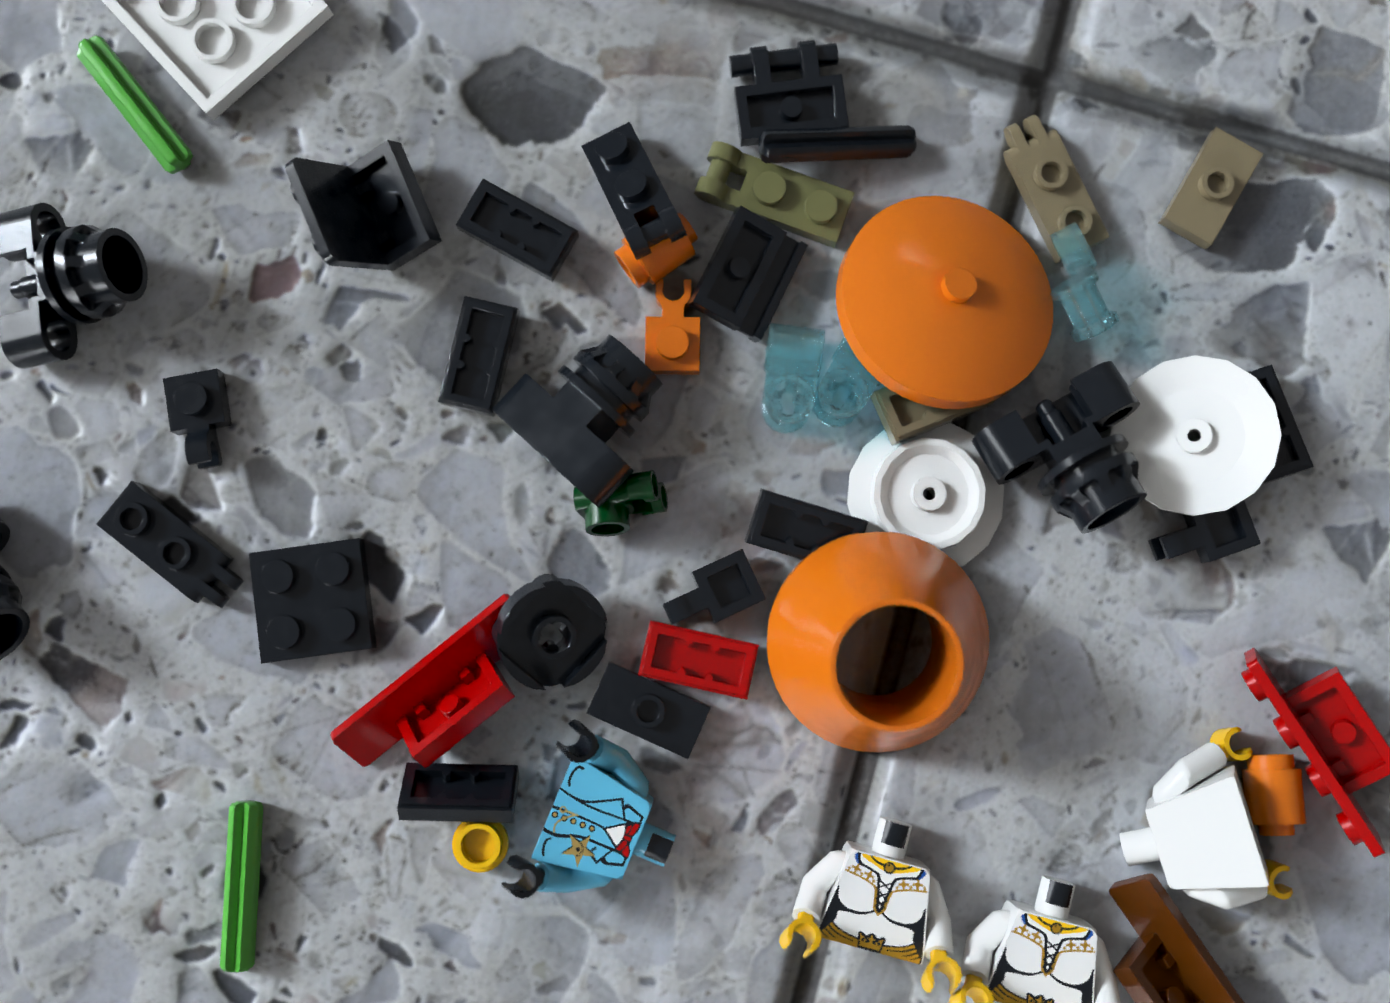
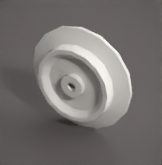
(1235, 428)
(964, 501)

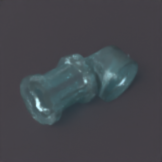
(1080, 292)

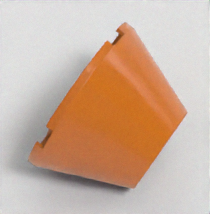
(839, 587)

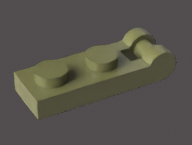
(775, 194)

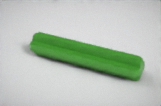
(134, 104)
(241, 886)

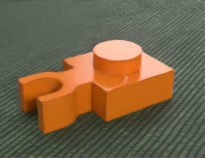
(673, 340)

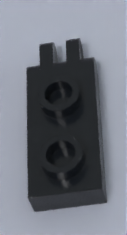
(169, 545)

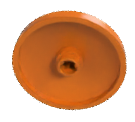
(944, 302)

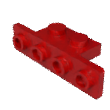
(433, 700)
(1335, 736)

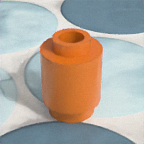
(663, 259)
(1274, 793)

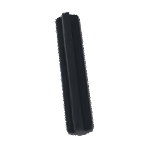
(836, 143)

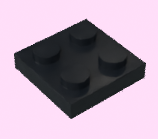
(312, 600)

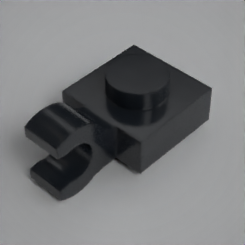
(196, 407)
(1210, 534)
(721, 588)

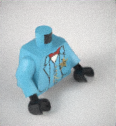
(593, 822)

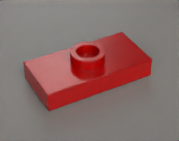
(698, 660)

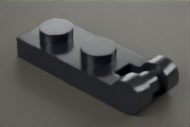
(633, 190)

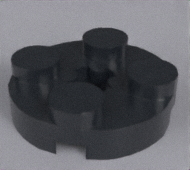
(529, 611)

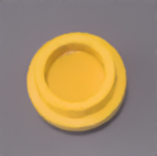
(480, 845)

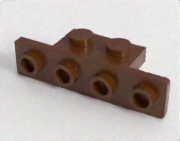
(1168, 957)

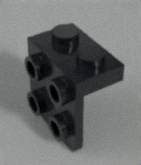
(364, 211)

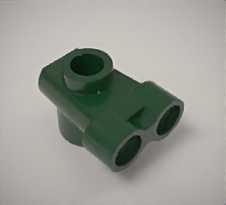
(636, 495)

